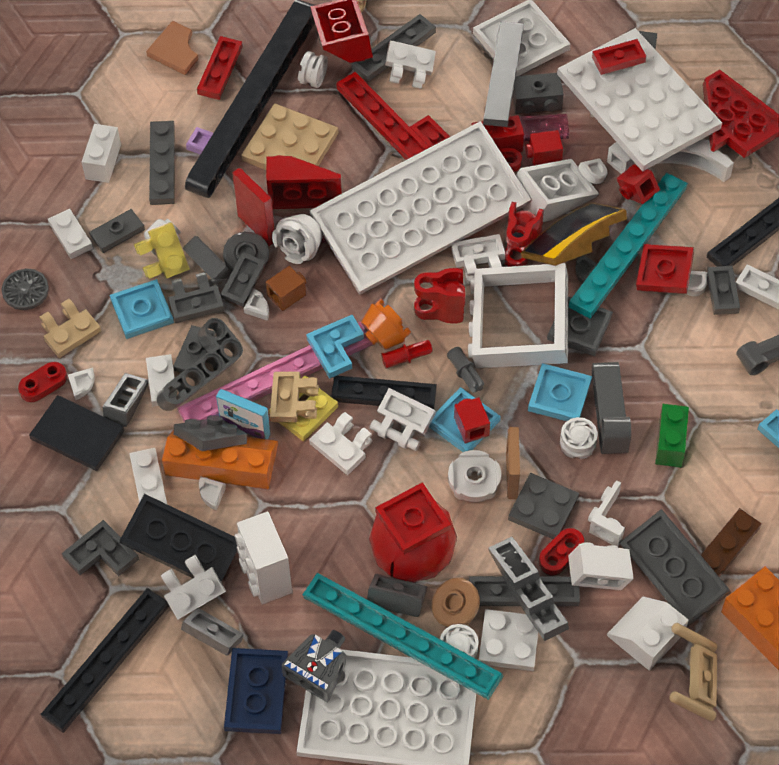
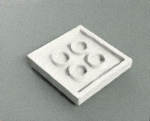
(540, 37)

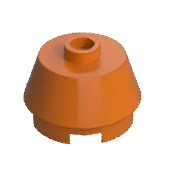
(384, 326)

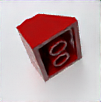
(342, 30)

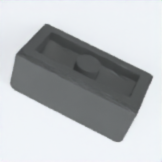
(207, 259)
(397, 595)

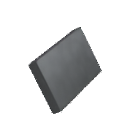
(675, 567)

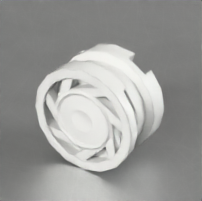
(313, 69)
(577, 438)
(462, 638)

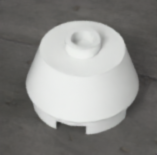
(298, 237)

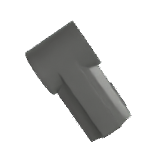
(758, 356)

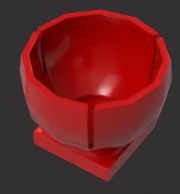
(413, 535)

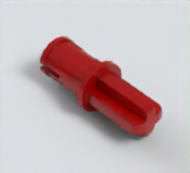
(406, 353)

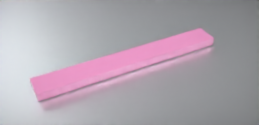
(260, 382)

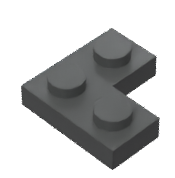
(99, 544)

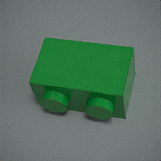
(672, 435)

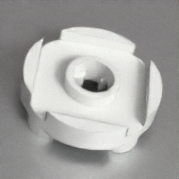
(472, 490)

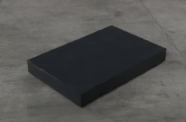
(77, 433)

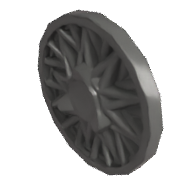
(244, 242)
(25, 289)

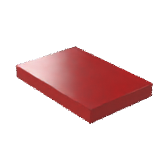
(253, 205)

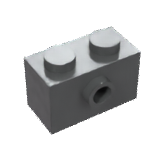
(537, 93)

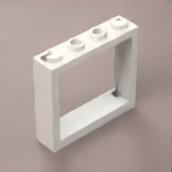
(528, 354)

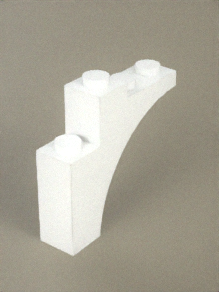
(696, 155)

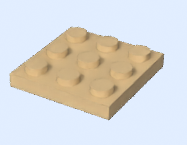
(289, 134)

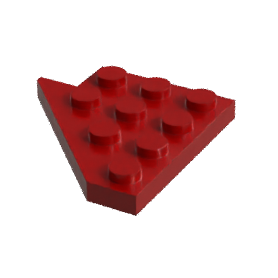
(744, 118)

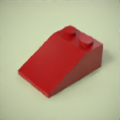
(299, 184)

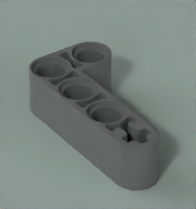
(198, 370)
(612, 423)

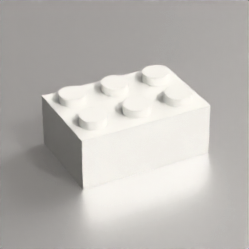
(263, 558)

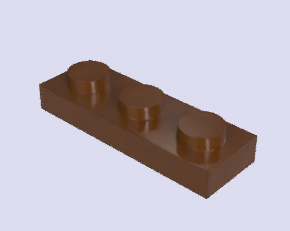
(730, 541)

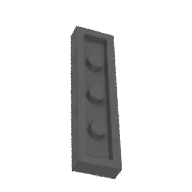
(411, 33)
(162, 163)
(496, 592)

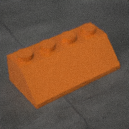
(236, 465)

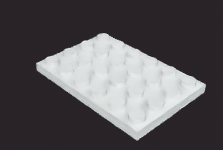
(641, 106)
(389, 715)

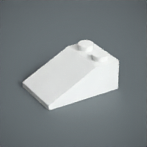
(555, 188)

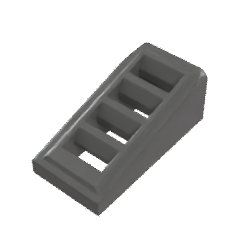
(123, 413)

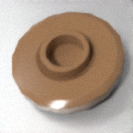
(455, 602)

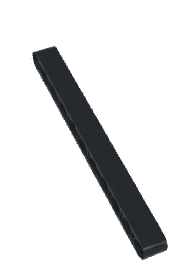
(250, 100)

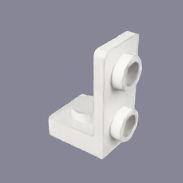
(607, 528)

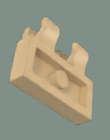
(71, 333)
(285, 397)

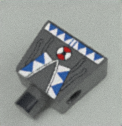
(317, 664)

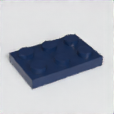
(255, 691)

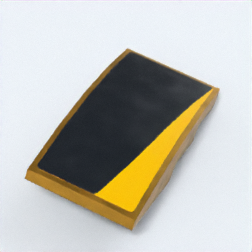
(573, 234)

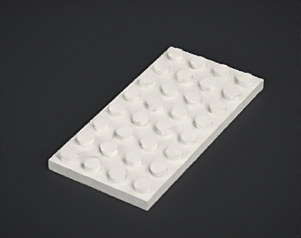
(419, 207)

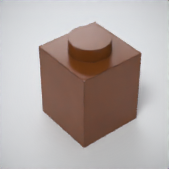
(286, 287)

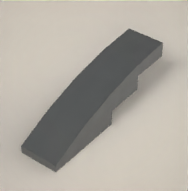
(528, 588)

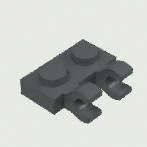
(195, 303)

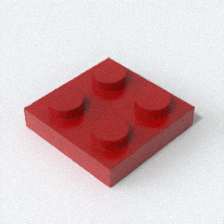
(665, 268)

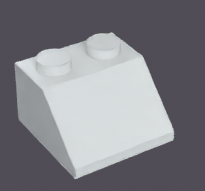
(647, 630)

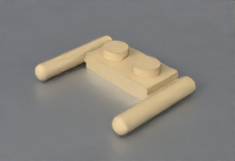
(702, 675)

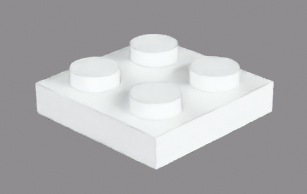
(508, 640)

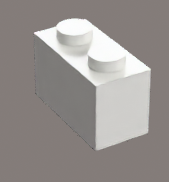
(101, 153)
(600, 566)

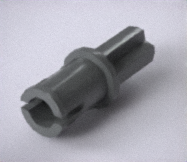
(465, 369)

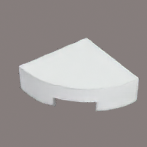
(257, 305)
(82, 382)
(211, 491)

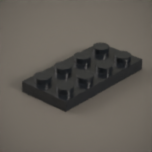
(175, 536)

